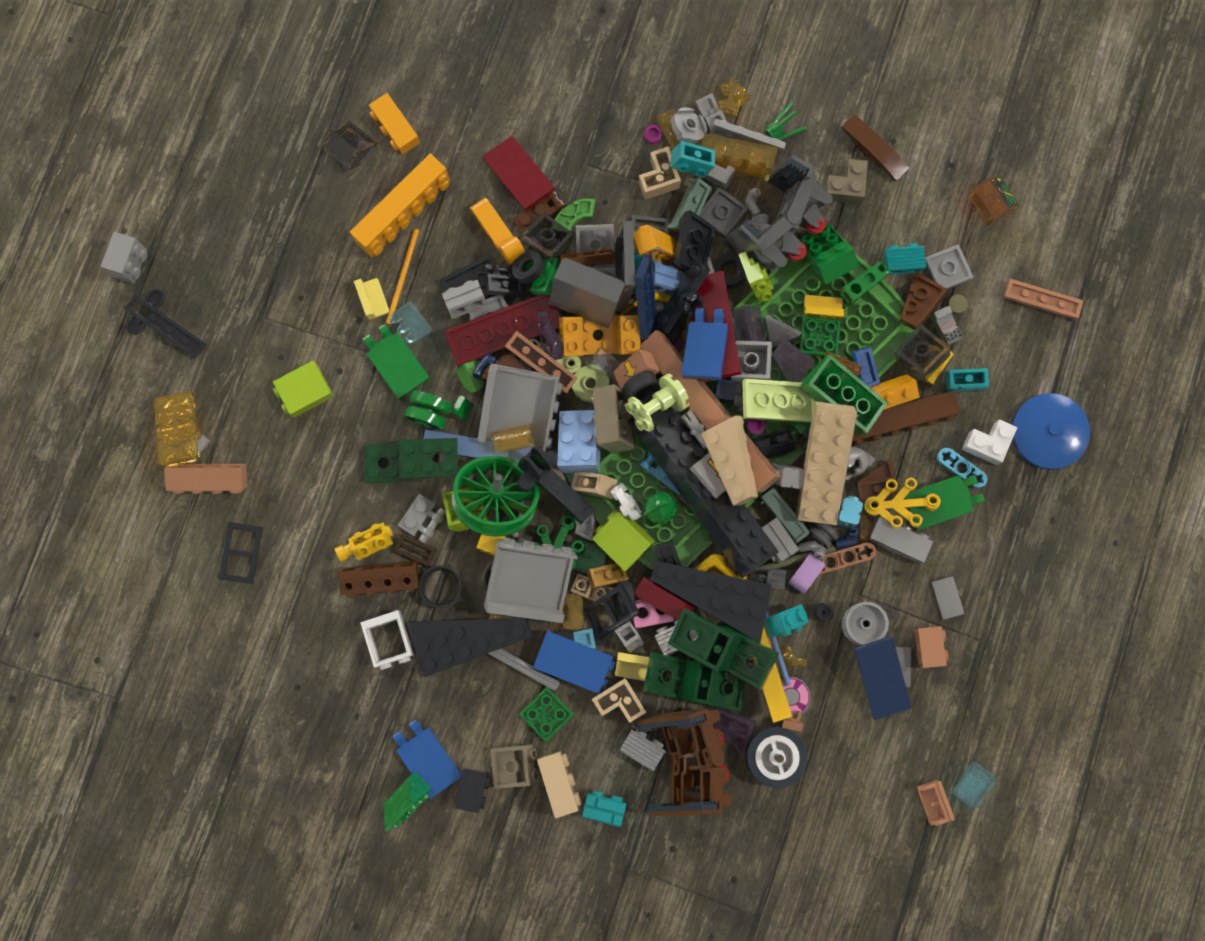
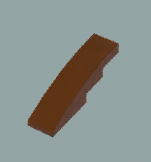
(875, 147)

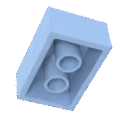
(577, 442)

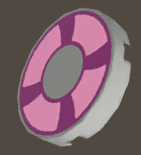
(797, 695)

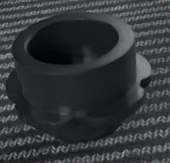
(828, 612)

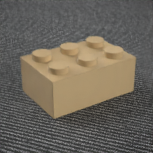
(559, 784)

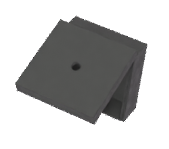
(593, 293)

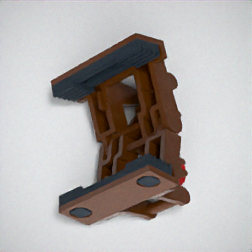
(704, 749)

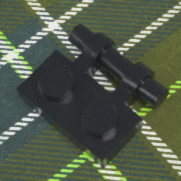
(502, 284)

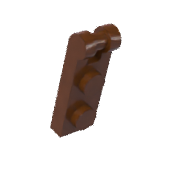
(526, 219)
(592, 257)

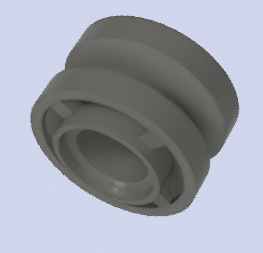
(823, 534)

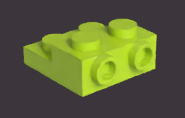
(757, 278)

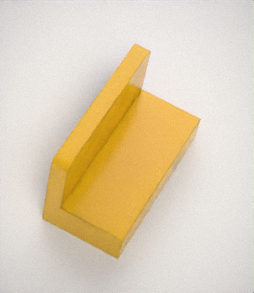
(823, 307)

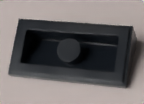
(775, 443)

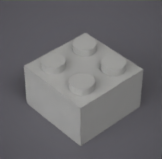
(124, 257)
(754, 360)

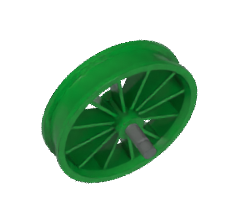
(493, 496)

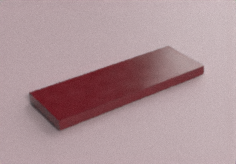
(715, 296)
(493, 331)

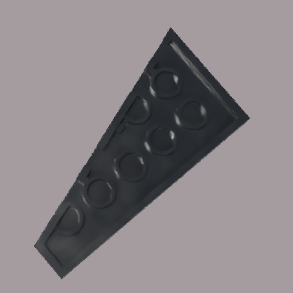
(727, 598)
(454, 642)

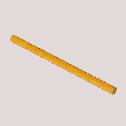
(402, 275)

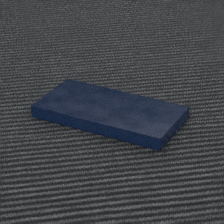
(645, 296)
(882, 677)

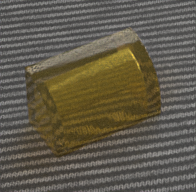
(513, 439)

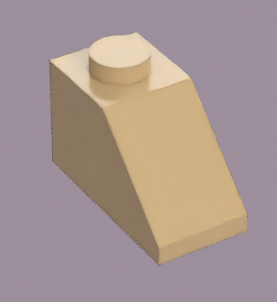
(593, 484)

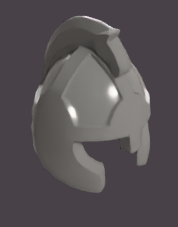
(858, 462)

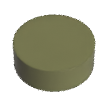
(958, 304)

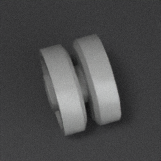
(853, 623)

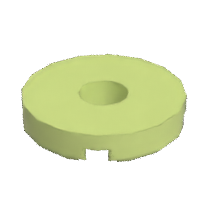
(583, 374)

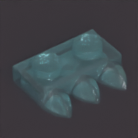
(411, 321)

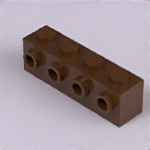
(379, 578)

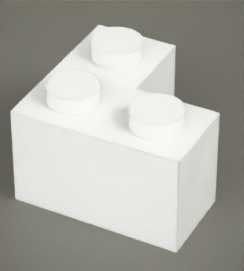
(992, 446)

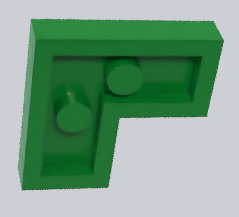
(544, 283)

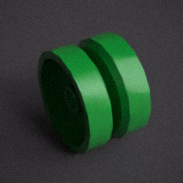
(428, 410)

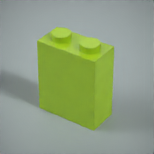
(302, 389)
(623, 539)

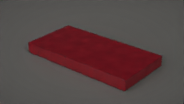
(519, 173)

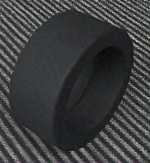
(641, 386)

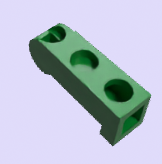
(864, 283)

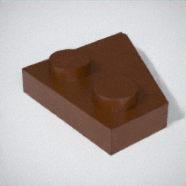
(876, 481)

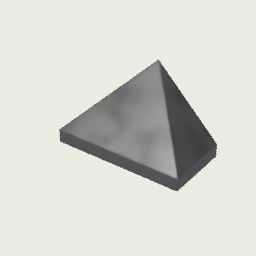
(778, 330)

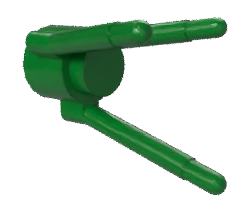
(775, 129)

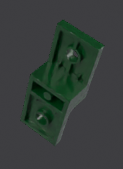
(411, 460)
(723, 648)
(693, 682)

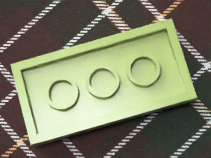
(776, 401)

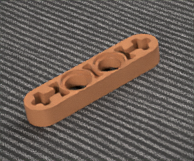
(839, 561)

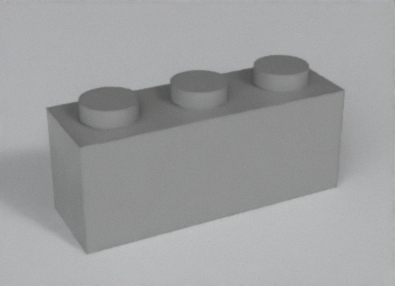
(901, 540)

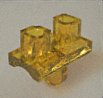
(736, 97)

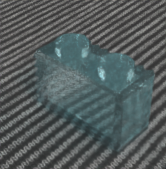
(973, 786)

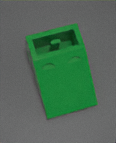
(829, 254)
(405, 801)

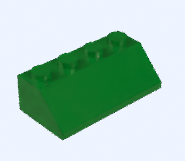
(837, 385)

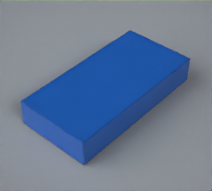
(868, 372)

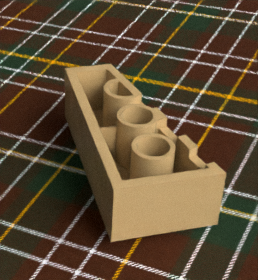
(731, 457)

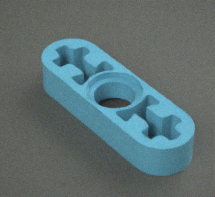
(952, 455)

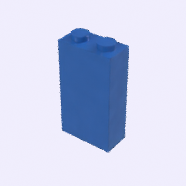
(574, 662)

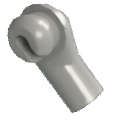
(751, 201)
(818, 550)

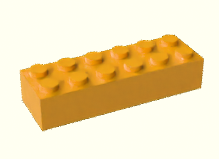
(401, 206)

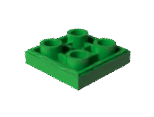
(819, 336)
(546, 714)

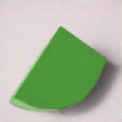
(466, 377)

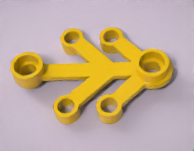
(899, 504)

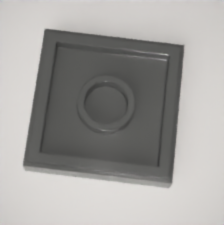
(723, 212)

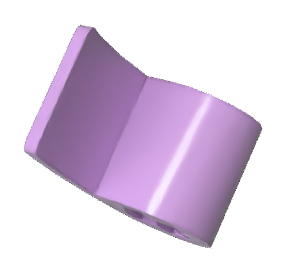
(806, 574)

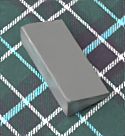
(947, 598)

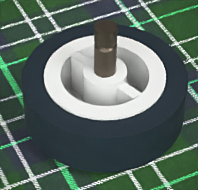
(776, 757)

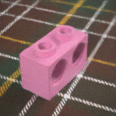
(653, 617)

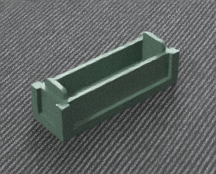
(692, 200)
(785, 515)

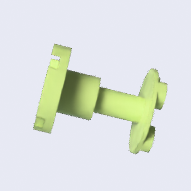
(671, 394)

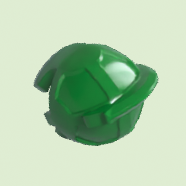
(660, 508)

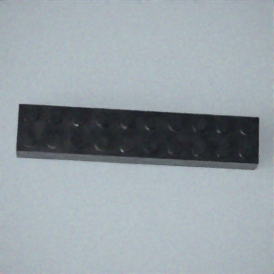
(728, 524)

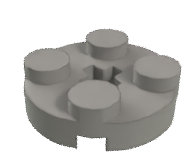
(683, 132)

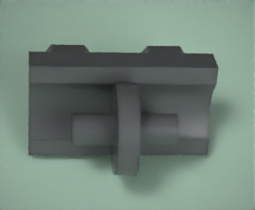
(769, 576)

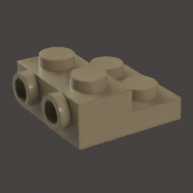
(514, 766)

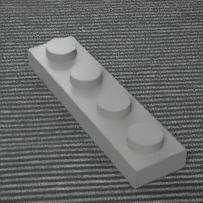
(725, 129)

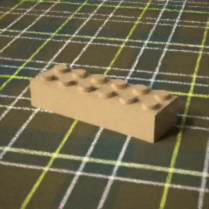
(826, 462)

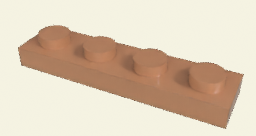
(1043, 299)

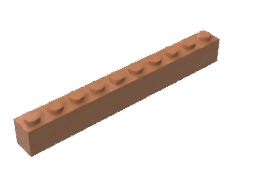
(704, 403)

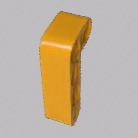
(497, 231)

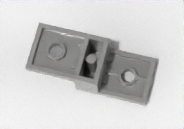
(602, 233)

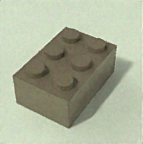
(611, 419)

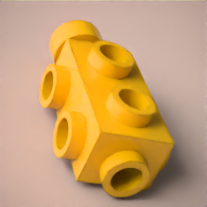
(370, 542)

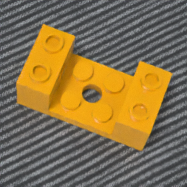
(620, 338)

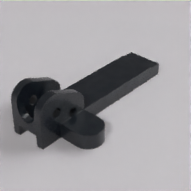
(162, 324)
(551, 483)

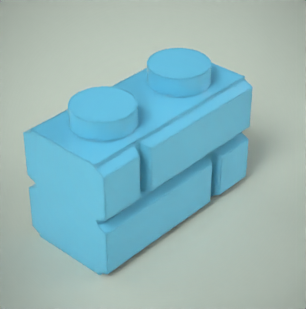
(849, 512)

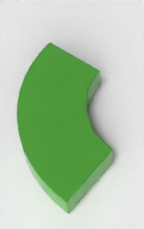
(576, 212)

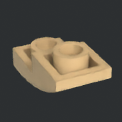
(583, 587)

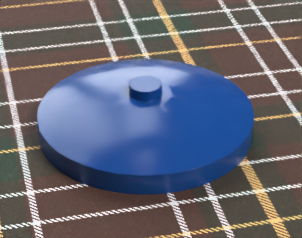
(1051, 431)

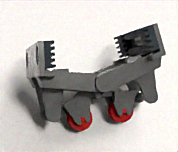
(801, 192)

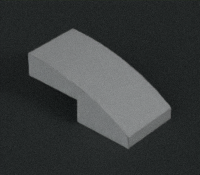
(709, 110)

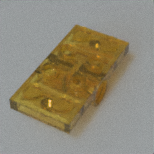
(176, 429)

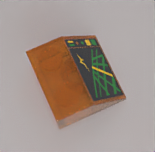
(993, 199)

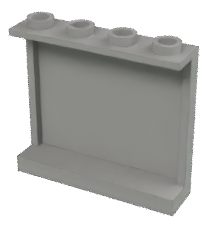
(518, 399)
(529, 580)

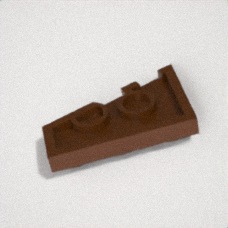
(921, 300)

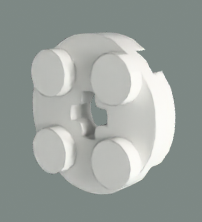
(629, 505)

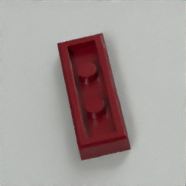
(661, 598)

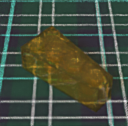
(744, 156)

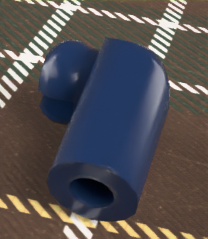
(481, 366)
(848, 540)

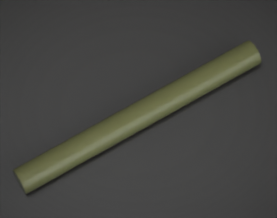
(794, 559)

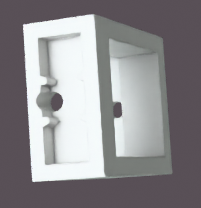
(379, 621)

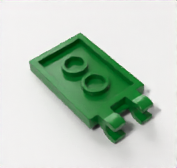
(396, 363)
(954, 500)

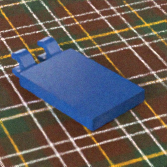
(705, 347)
(427, 758)

